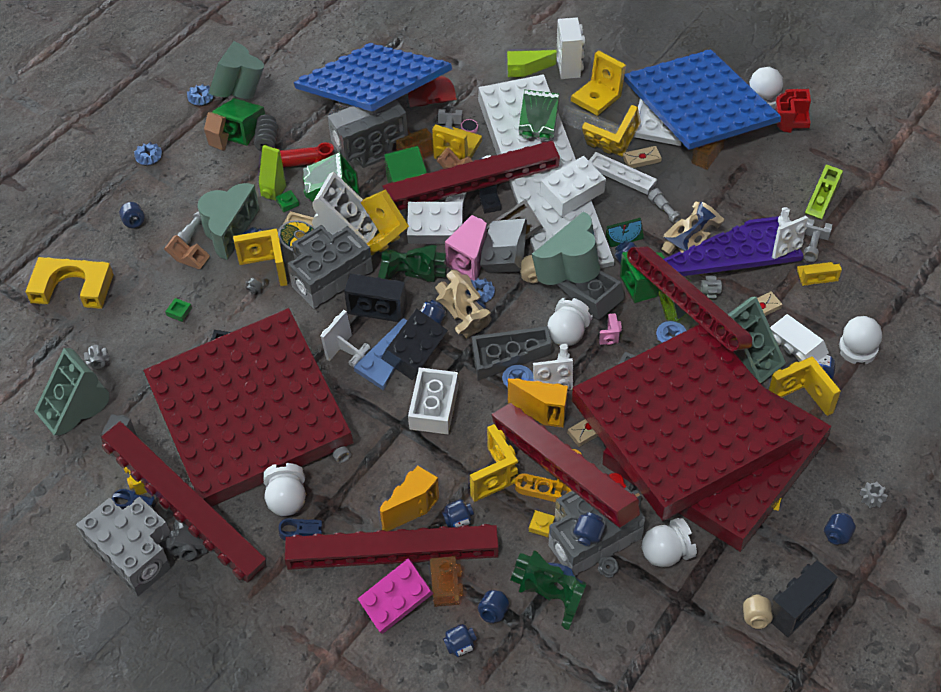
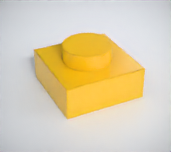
(540, 523)

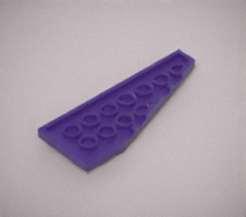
(737, 249)

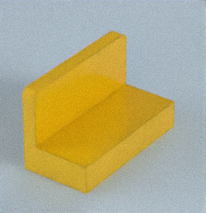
(819, 273)

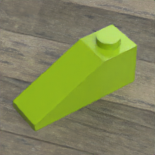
(529, 62)
(271, 176)
(824, 192)

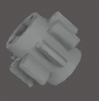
(711, 286)
(96, 356)
(873, 494)

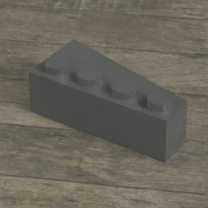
(501, 350)

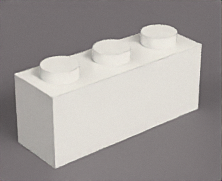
(798, 339)

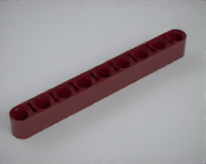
(690, 299)

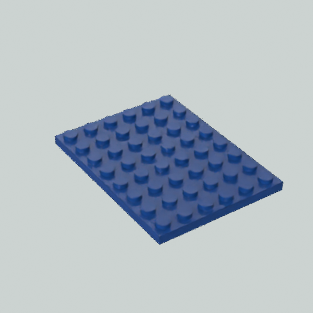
(372, 76)
(701, 99)

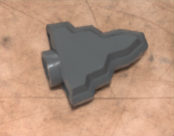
(183, 543)

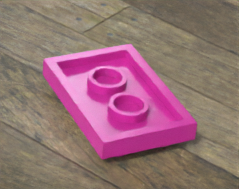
(395, 596)

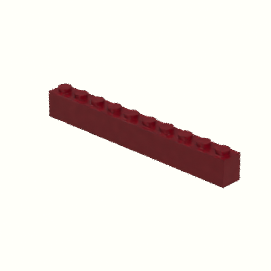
(474, 175)
(567, 465)
(183, 502)
(390, 546)

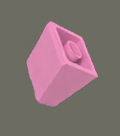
(465, 247)

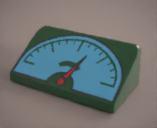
(624, 231)

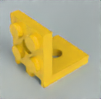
(602, 86)
(458, 140)
(612, 142)
(389, 223)
(267, 249)
(813, 378)
(498, 474)

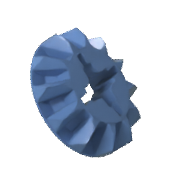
(196, 99)
(143, 158)
(488, 289)
(671, 326)
(515, 372)

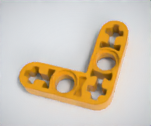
(530, 479)

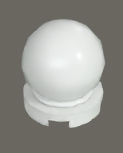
(767, 83)
(569, 322)
(860, 340)
(284, 489)
(667, 544)

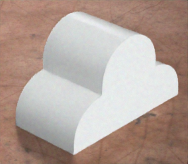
(341, 207)

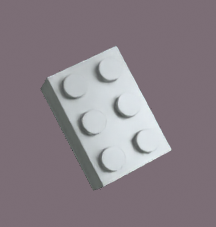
(570, 48)
(572, 186)
(433, 221)
(433, 401)

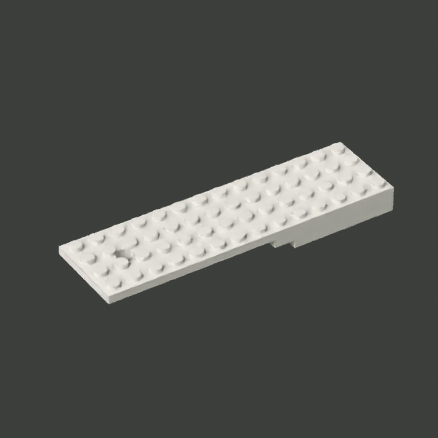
(502, 111)

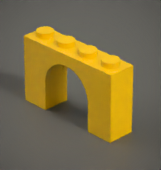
(51, 271)

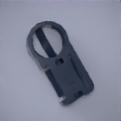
(131, 496)
(303, 526)

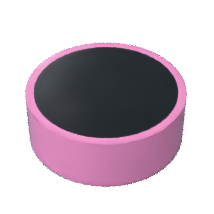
(470, 126)

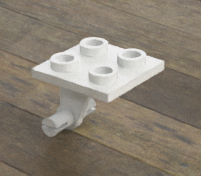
(789, 234)
(336, 338)
(556, 371)

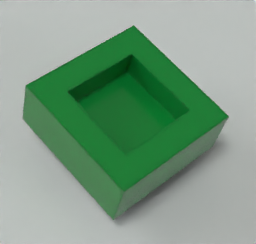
(287, 201)
(178, 309)

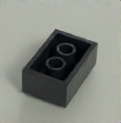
(375, 297)
(414, 344)
(802, 597)

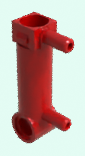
(306, 156)

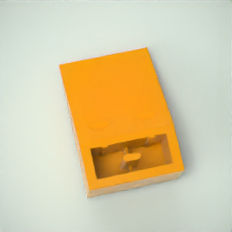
(539, 400)
(411, 499)

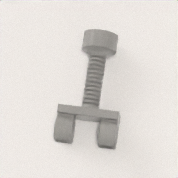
(449, 118)
(811, 253)

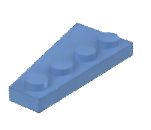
(372, 366)

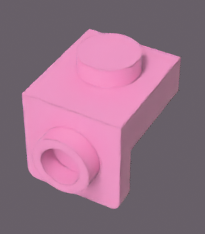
(612, 334)

